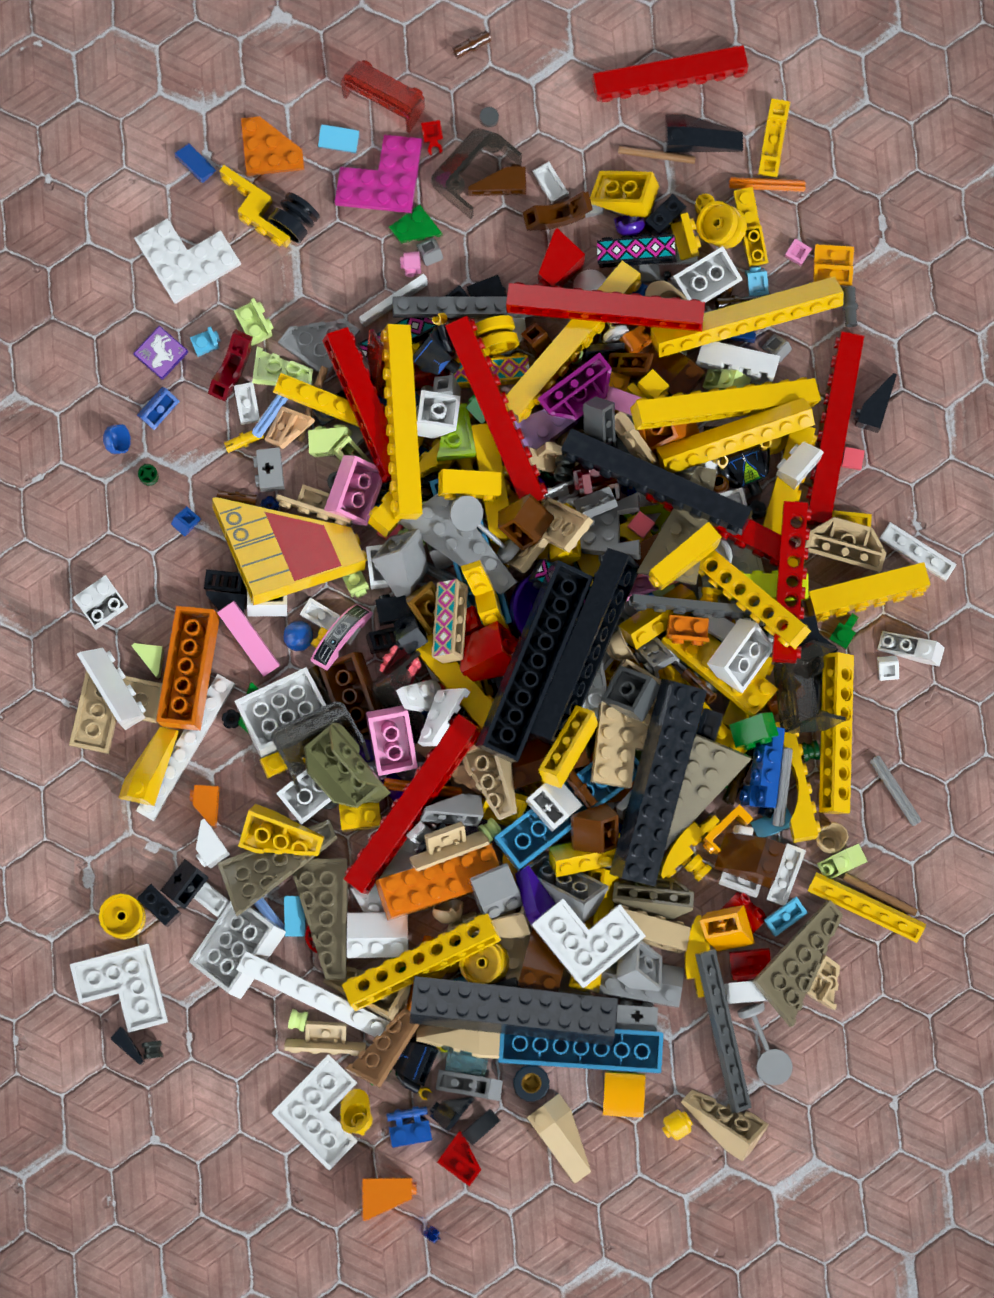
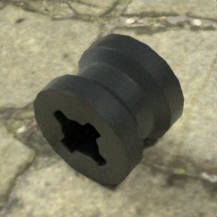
(152, 1050)

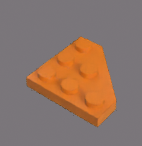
(268, 149)

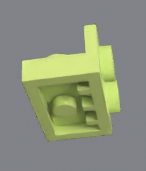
(253, 321)

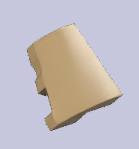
(825, 983)

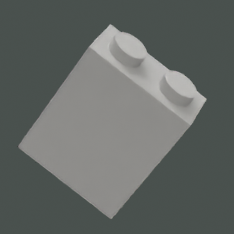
(402, 562)

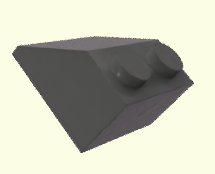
(631, 693)

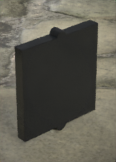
(487, 288)

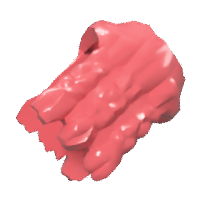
(395, 654)

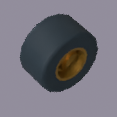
(531, 1083)

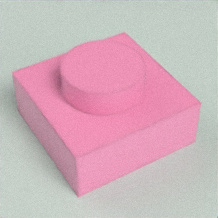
(798, 252)

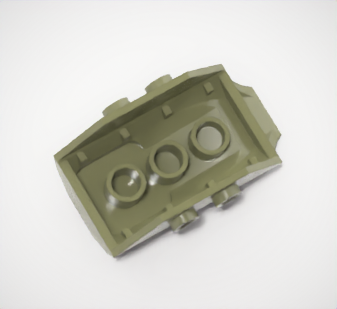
(340, 770)

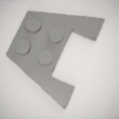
(605, 530)

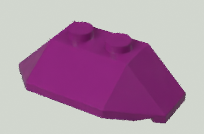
(582, 385)

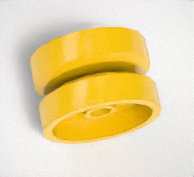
(721, 224)
(497, 334)
(134, 916)
(492, 971)

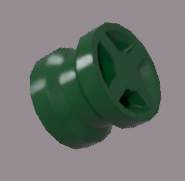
(145, 471)
(810, 751)

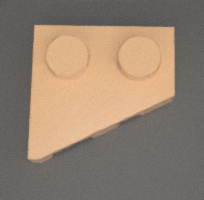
(287, 427)

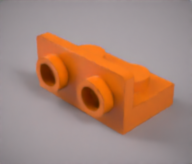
(687, 629)

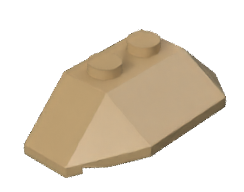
(847, 543)

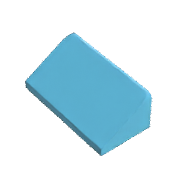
(338, 138)
(764, 828)
(785, 916)
(294, 917)

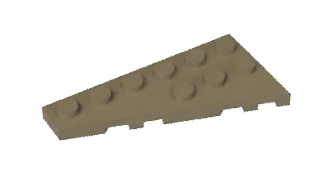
(678, 529)
(707, 774)
(256, 874)
(326, 908)
(797, 964)

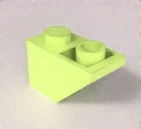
(725, 378)
(324, 441)
(842, 862)

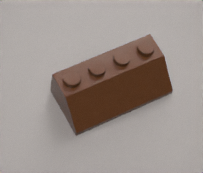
(350, 683)
(527, 768)

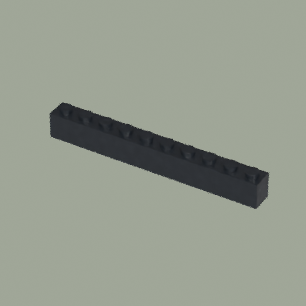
(656, 482)

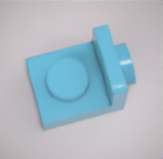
(757, 281)
(205, 342)

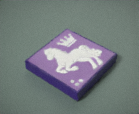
(160, 352)

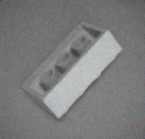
(578, 889)
(668, 995)

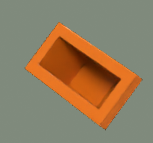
(206, 801)

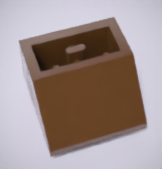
(524, 521)
(595, 829)

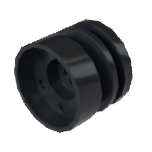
(296, 214)

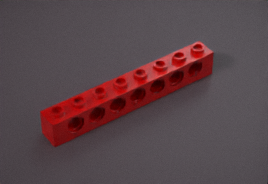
(791, 511)

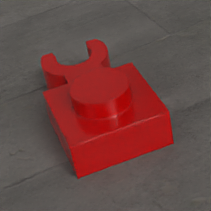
(432, 133)

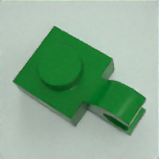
(843, 633)

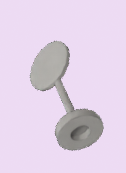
(467, 514)
(773, 1065)

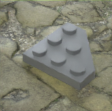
(307, 343)

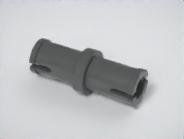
(850, 306)

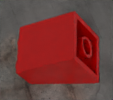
(560, 261)
(487, 652)

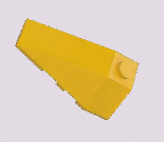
(147, 774)
(275, 833)

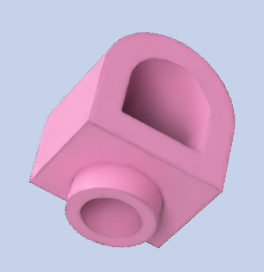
(411, 263)

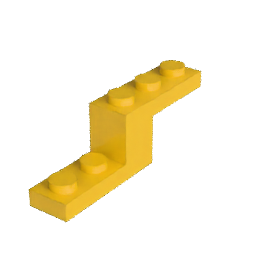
(254, 207)
(484, 593)

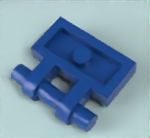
(409, 1133)

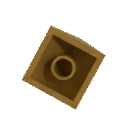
(423, 605)

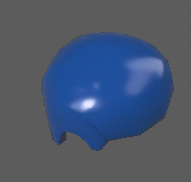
(117, 439)
(298, 635)

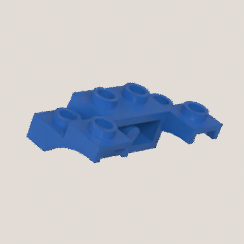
(764, 774)

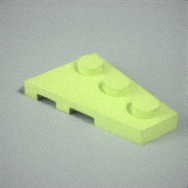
(269, 366)

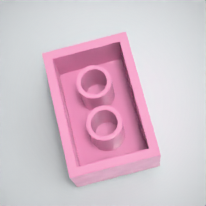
(354, 490)
(391, 740)

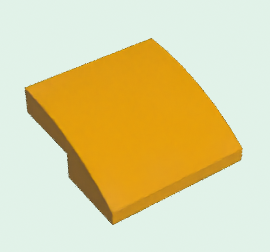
(832, 262)
(624, 1094)

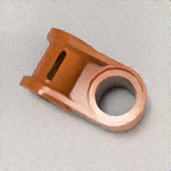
(636, 339)

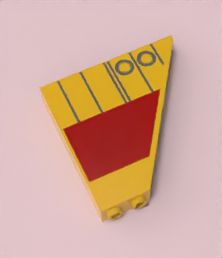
(284, 550)

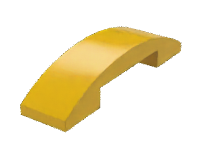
(774, 137)

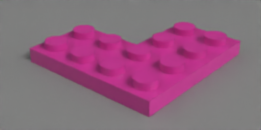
(391, 185)

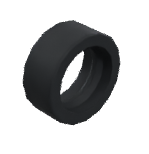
(481, 1127)

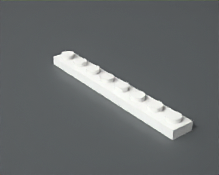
(188, 744)
(311, 994)

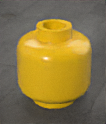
(677, 1124)

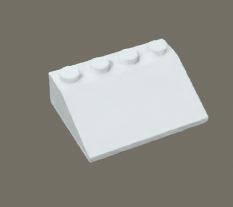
(112, 687)
(277, 706)
(227, 942)

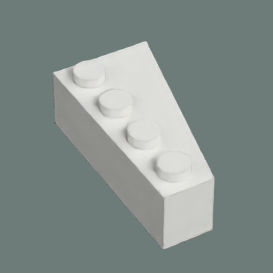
(754, 364)

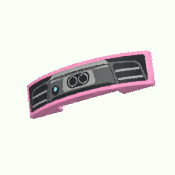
(338, 635)

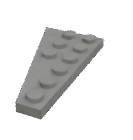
(459, 545)

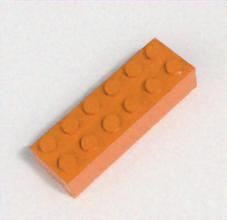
(188, 668)
(440, 883)

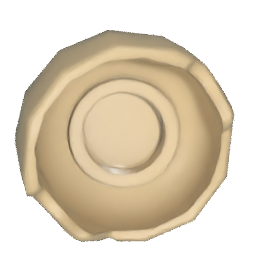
(832, 838)
(449, 911)

